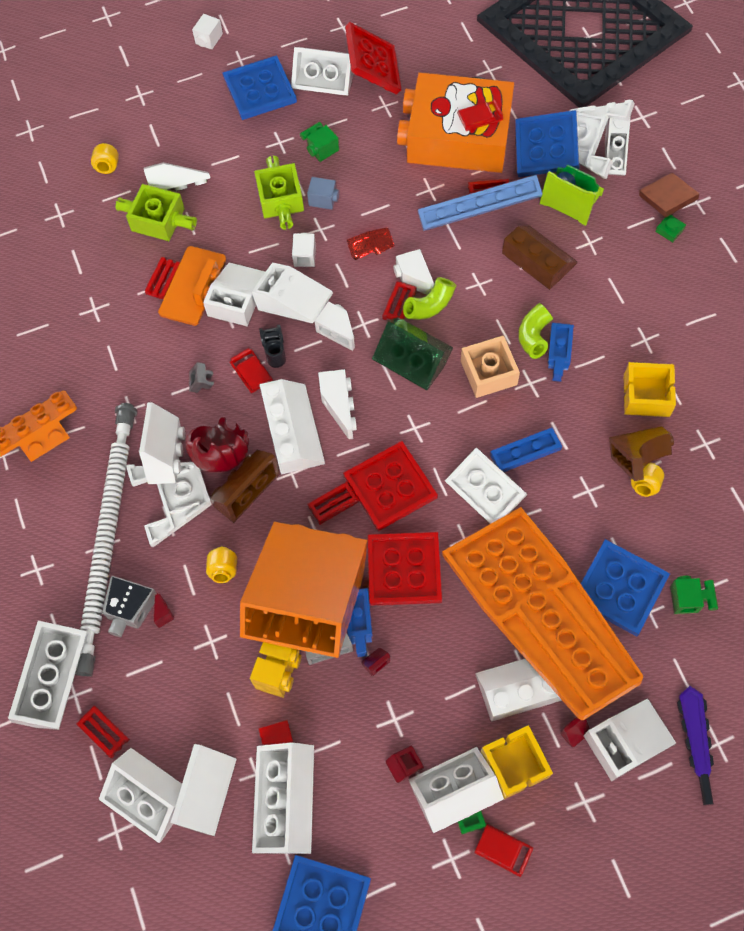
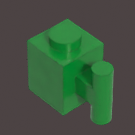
(321, 141)
(689, 597)

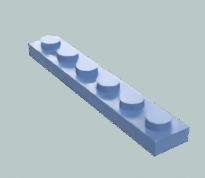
(479, 202)

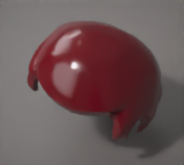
(217, 447)

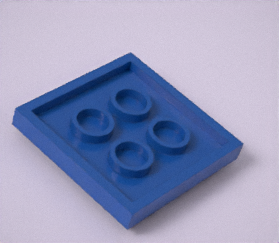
(259, 87)
(546, 143)
(623, 586)
(321, 898)

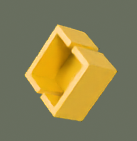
(649, 389)
(274, 672)
(517, 762)

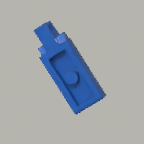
(560, 349)
(360, 624)

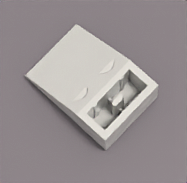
(231, 294)
(290, 294)
(629, 739)

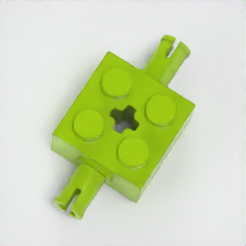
(279, 191)
(155, 212)

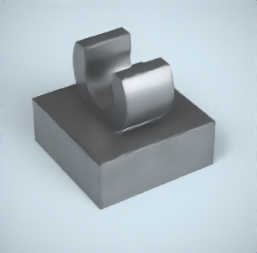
(198, 377)

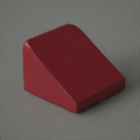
(162, 613)
(376, 661)
(575, 731)
(404, 764)

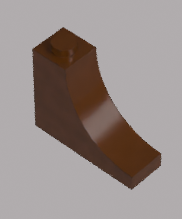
(639, 448)

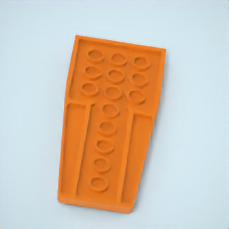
(544, 612)

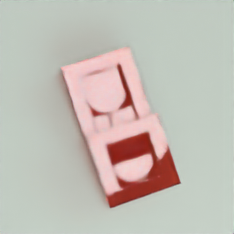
(365, 243)

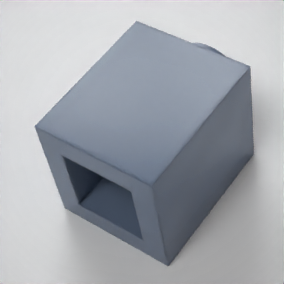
(322, 193)

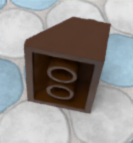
(537, 255)
(245, 484)

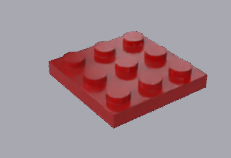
(372, 58)
(390, 485)
(404, 569)

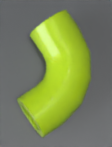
(432, 303)
(530, 331)

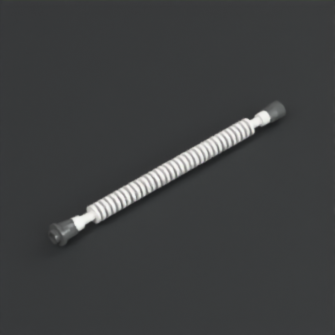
(105, 537)

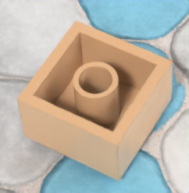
(489, 366)

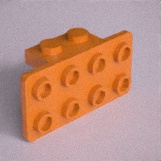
(190, 285)
(38, 428)

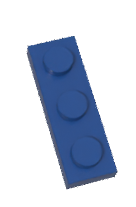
(526, 450)

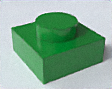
(670, 228)

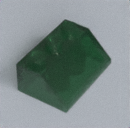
(411, 352)

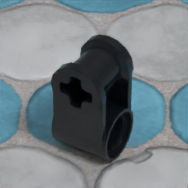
(273, 342)

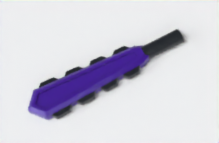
(695, 725)

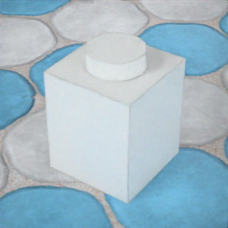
(207, 31)
(304, 250)

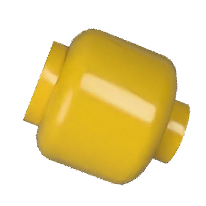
(104, 158)
(652, 481)
(221, 564)

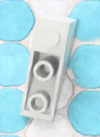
(617, 145)
(173, 176)
(334, 395)

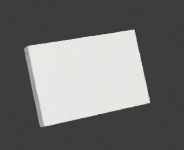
(485, 487)
(203, 790)

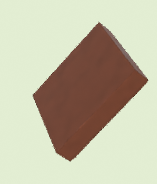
(669, 194)

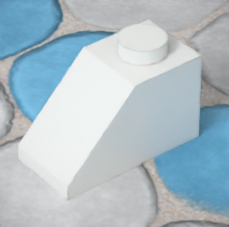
(414, 271)
(335, 325)

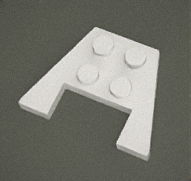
(591, 124)
(180, 499)

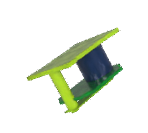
(571, 193)

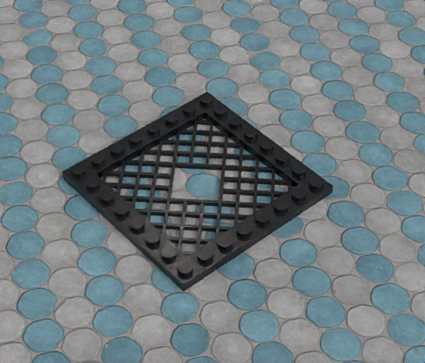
(583, 91)

